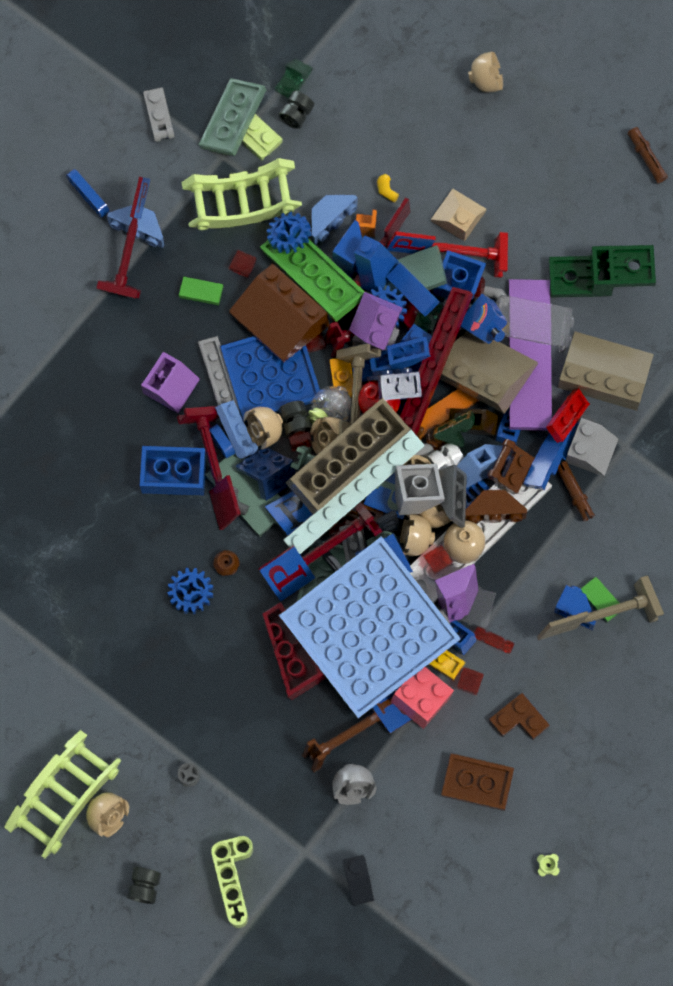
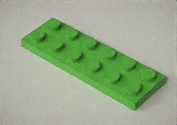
(318, 278)

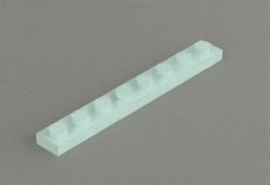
(354, 492)

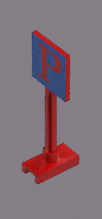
(414, 243)

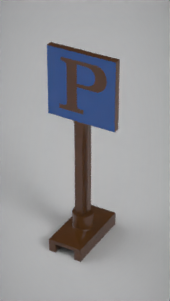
(384, 711)

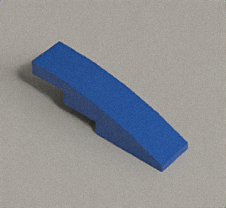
(397, 357)
(548, 460)

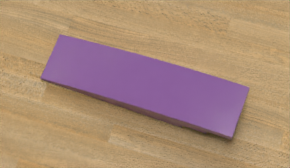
(533, 403)

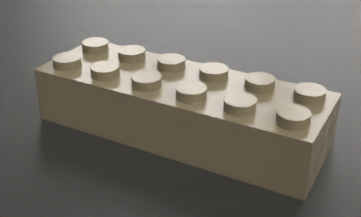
(347, 456)

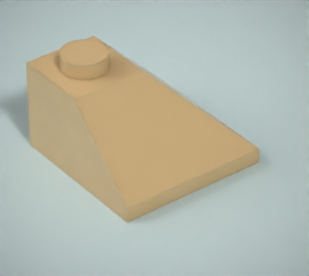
(458, 215)

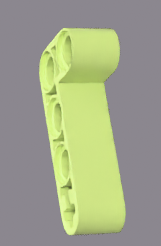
(233, 883)

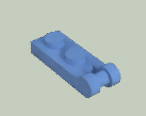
(236, 429)

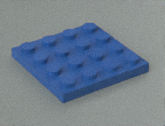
(264, 379)

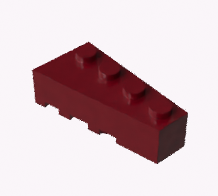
(295, 663)

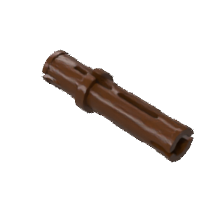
(643, 148)
(578, 498)

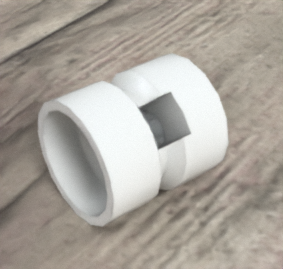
(448, 456)

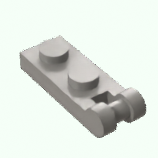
(158, 114)

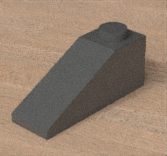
(454, 490)

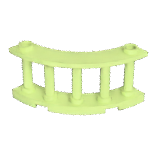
(239, 182)
(46, 779)

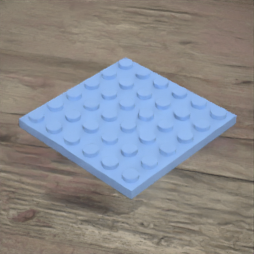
(369, 627)

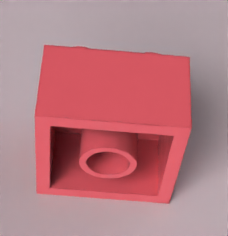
(422, 696)

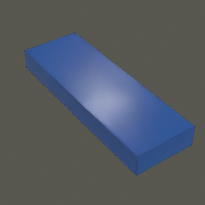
(412, 289)

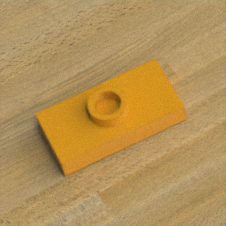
(342, 374)

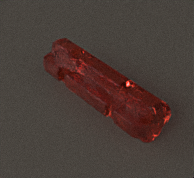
(494, 640)

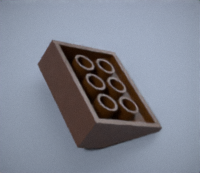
(279, 313)

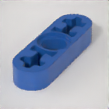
(87, 193)

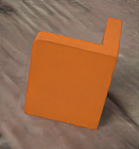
(367, 224)

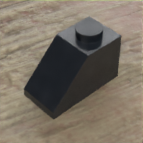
(358, 880)

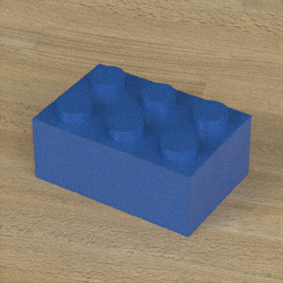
(173, 470)

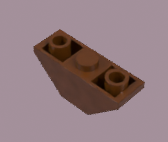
(494, 507)

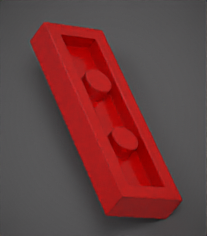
(567, 415)

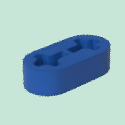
(221, 441)

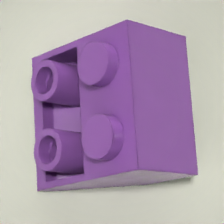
(170, 382)

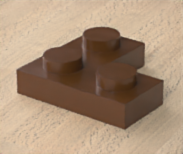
(519, 712)

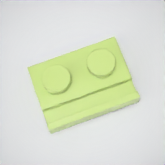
(261, 138)

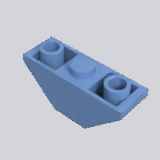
(330, 214)
(147, 229)
(480, 462)

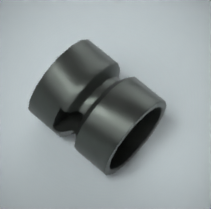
(296, 110)
(294, 415)
(143, 886)

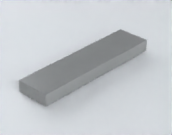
(217, 370)

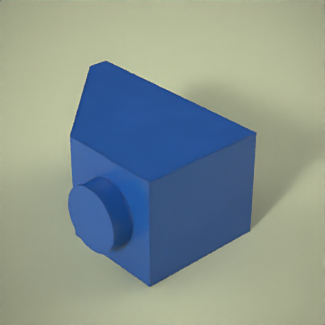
(572, 603)

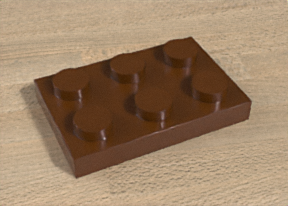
(477, 782)

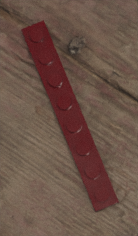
(439, 348)

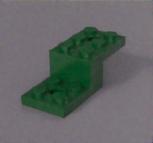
(602, 271)

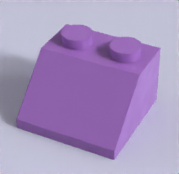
(375, 320)
(457, 592)

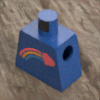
(485, 320)

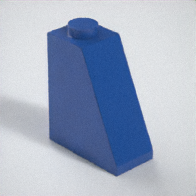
(373, 264)

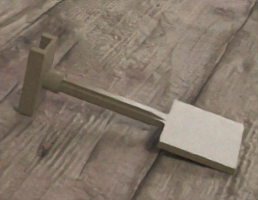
(356, 356)
(646, 599)

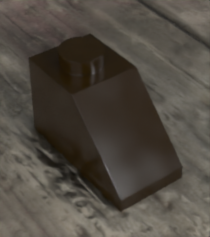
(484, 423)

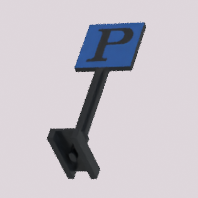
(289, 514)

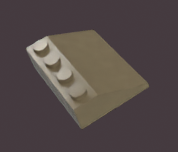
(606, 370)
(487, 371)

